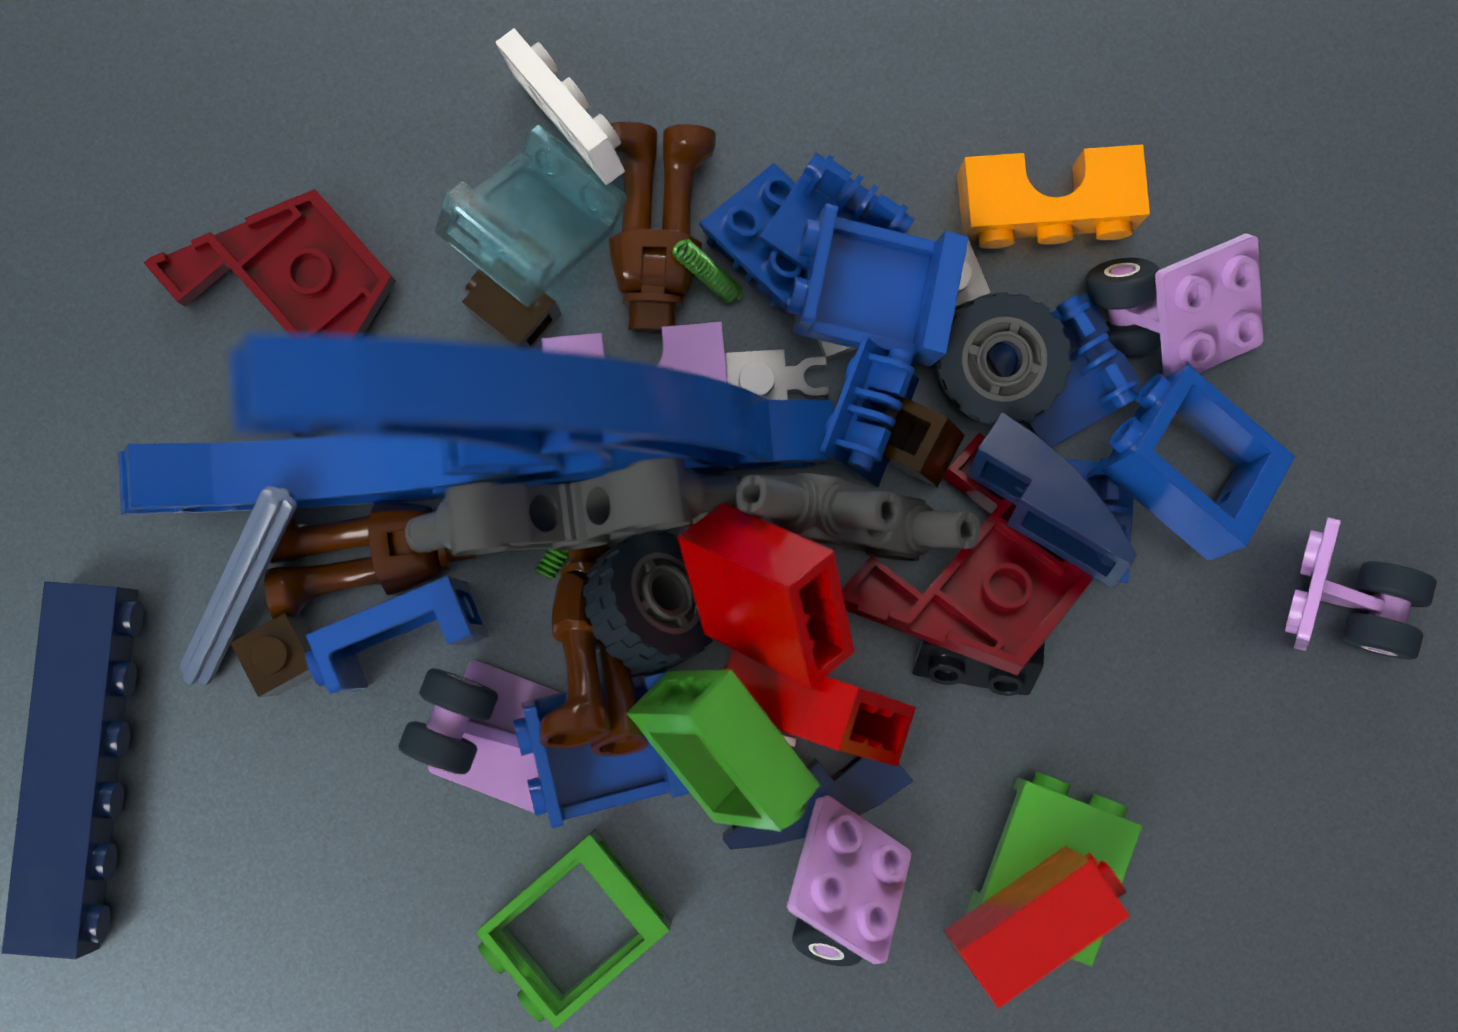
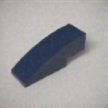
(1051, 501)
(857, 785)

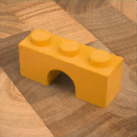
(1003, 205)

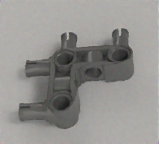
(572, 514)
(853, 516)

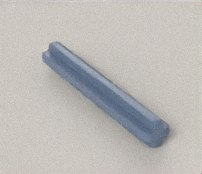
(237, 584)

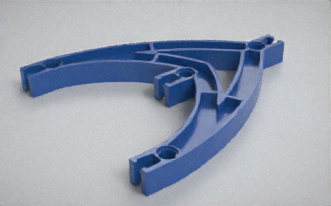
(454, 416)

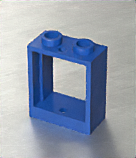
(1203, 524)

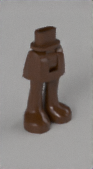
(642, 256)
(390, 564)
(586, 714)

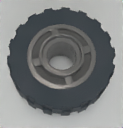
(1040, 354)
(644, 603)

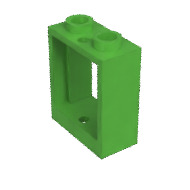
(724, 749)
(537, 991)

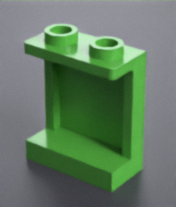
(1048, 820)

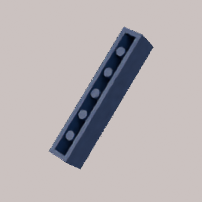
(72, 771)

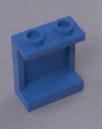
(877, 286)
(336, 647)
(581, 782)

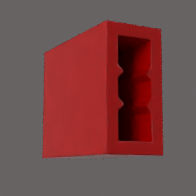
(768, 594)
(829, 713)
(1038, 923)

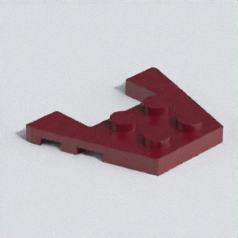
(295, 263)
(989, 600)

